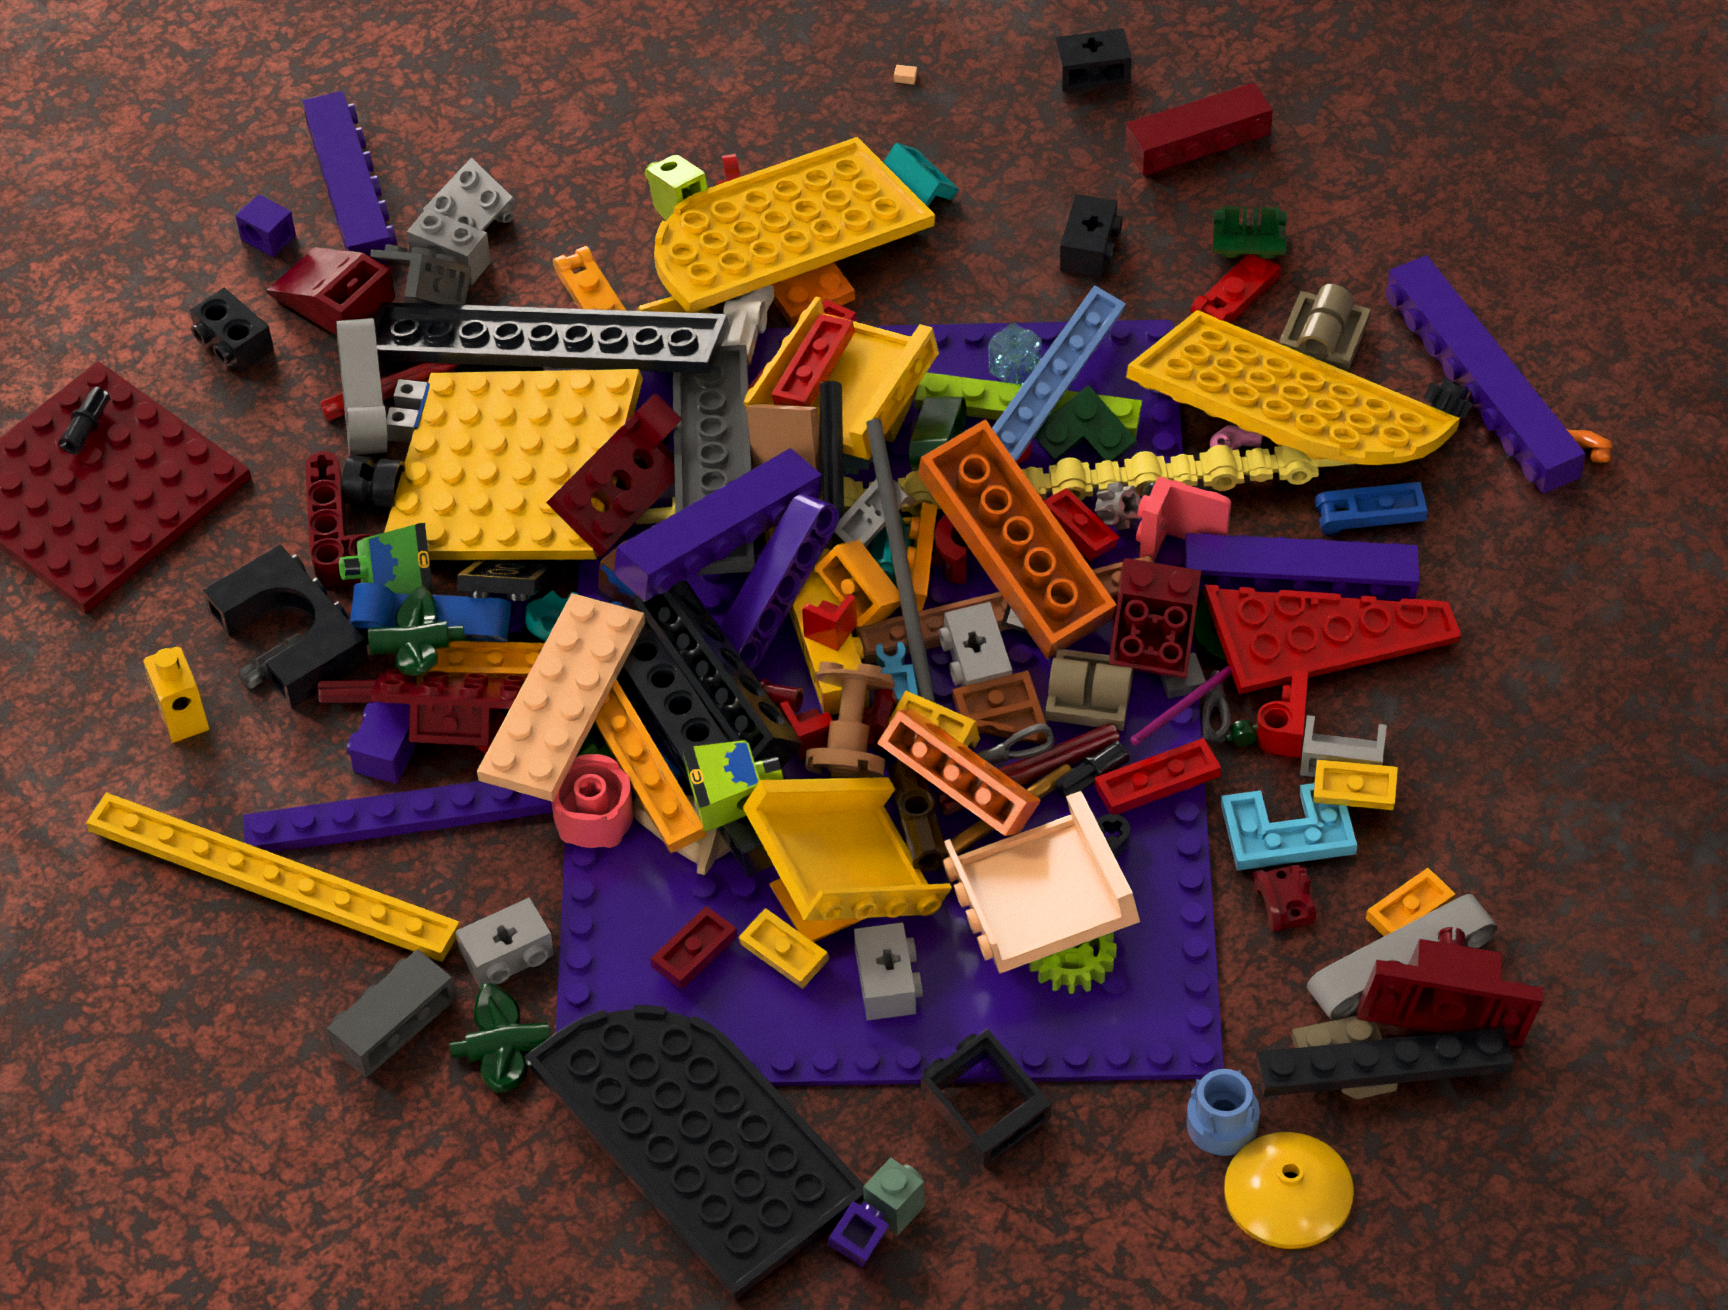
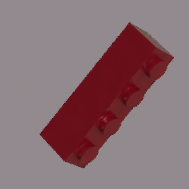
(1198, 128)

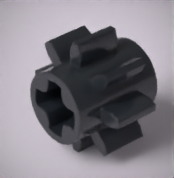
(1449, 398)

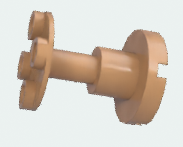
(848, 736)

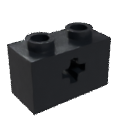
(1093, 59)
(1089, 235)

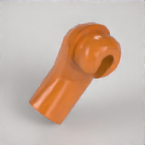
(1597, 444)

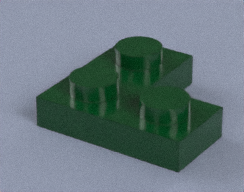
(1085, 419)

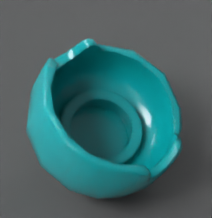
(543, 614)

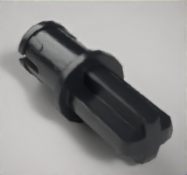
(84, 421)
(1091, 767)

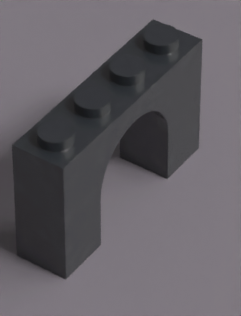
(281, 584)

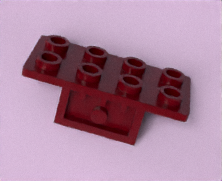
(448, 707)

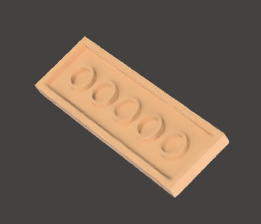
(561, 697)

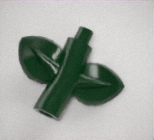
(415, 634)
(500, 1039)

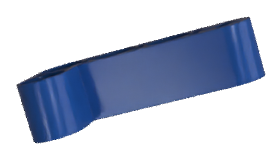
(482, 617)

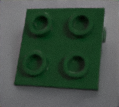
(1236, 239)

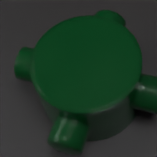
(1242, 733)

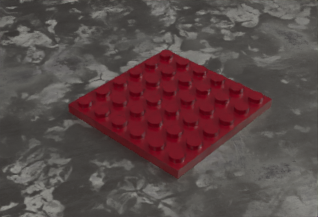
(118, 503)

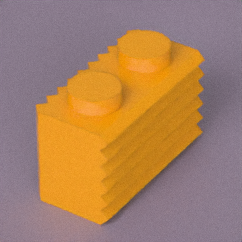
(854, 571)

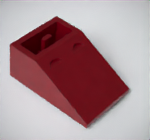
(334, 287)
(1154, 617)

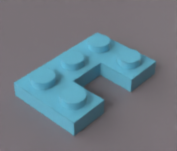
(1257, 843)

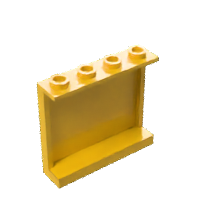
(875, 374)
(840, 849)

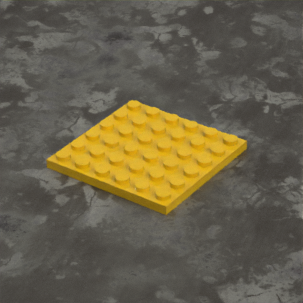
(496, 454)

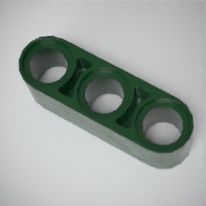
(938, 423)

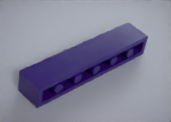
(347, 174)
(714, 525)
(1304, 565)

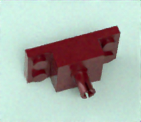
(1449, 991)

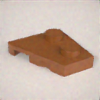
(1002, 706)

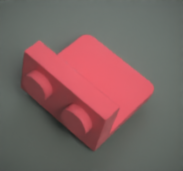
(1179, 510)

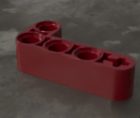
(328, 520)

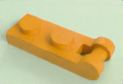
(589, 286)

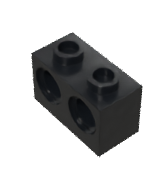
(231, 330)

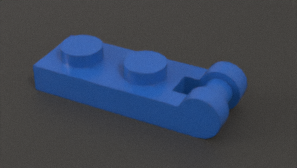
(1370, 507)

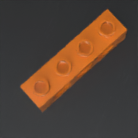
(959, 772)

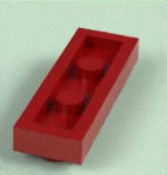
(813, 361)
(1157, 776)

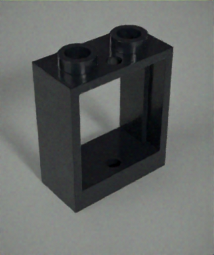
(1009, 1130)

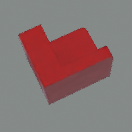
(830, 623)
(809, 726)

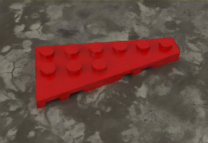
(1319, 632)

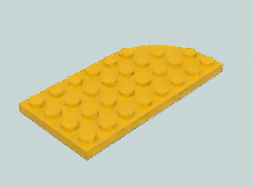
(783, 224)
(1288, 395)

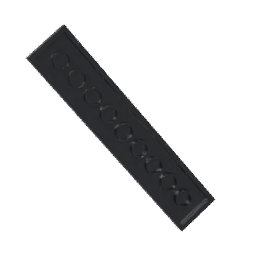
(549, 337)

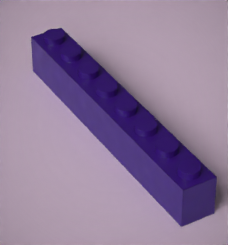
(1494, 383)

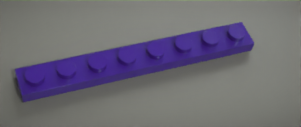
(387, 815)

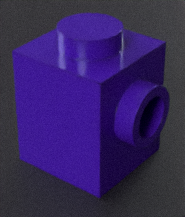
(858, 1232)

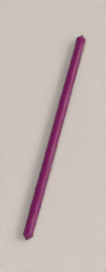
(1181, 706)

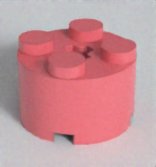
(594, 803)

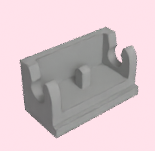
(866, 515)

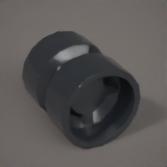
(371, 481)

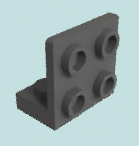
(429, 277)

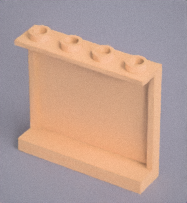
(1042, 889)

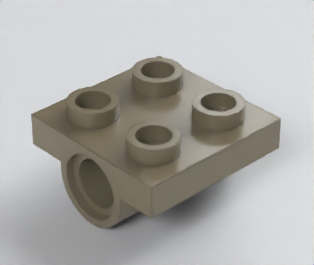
(1326, 326)
(1088, 690)

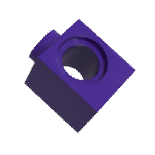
(265, 225)

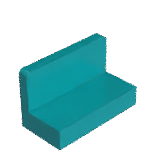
(919, 174)

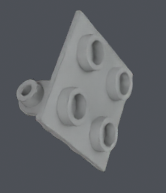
(473, 198)

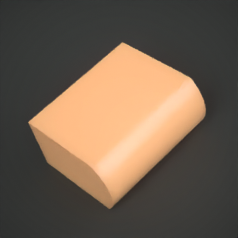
(905, 74)

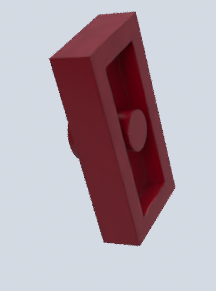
(693, 947)

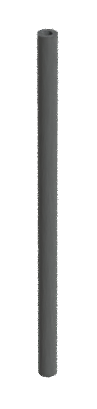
(900, 560)

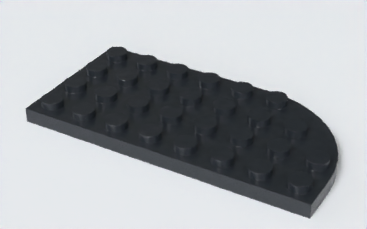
(699, 1137)

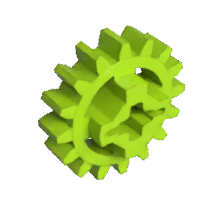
(1077, 964)

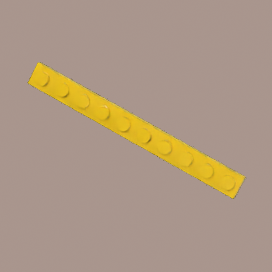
(274, 876)

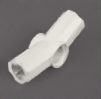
(747, 318)

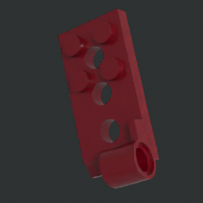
(637, 436)

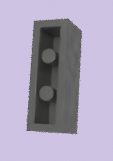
(391, 1013)

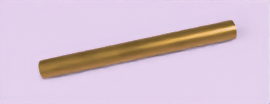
(981, 828)

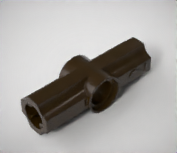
(917, 817)

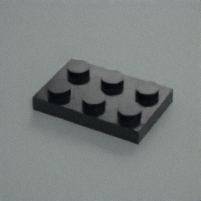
(510, 577)

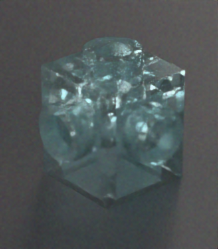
(1014, 354)

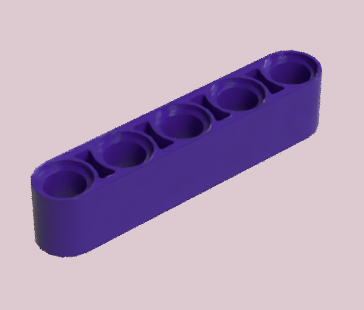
(779, 576)

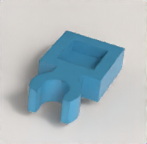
(893, 665)

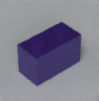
(382, 742)

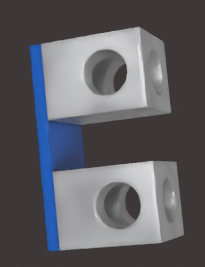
(409, 404)

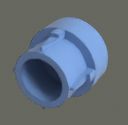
(1222, 1112)

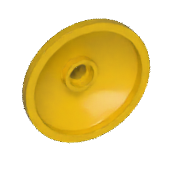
(1285, 1209)

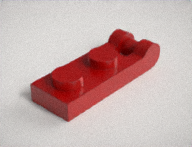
(1238, 288)

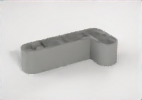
(361, 387)

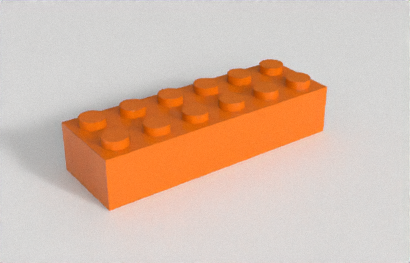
(1016, 539)

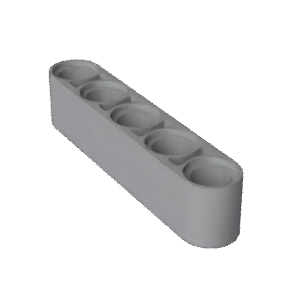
(1343, 982)

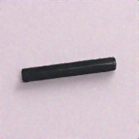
(831, 444)

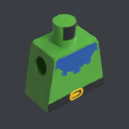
(392, 560)

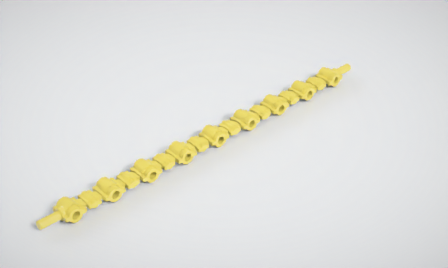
(1217, 467)

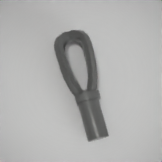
(1215, 698)
(1002, 753)

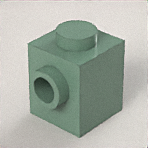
(896, 1193)

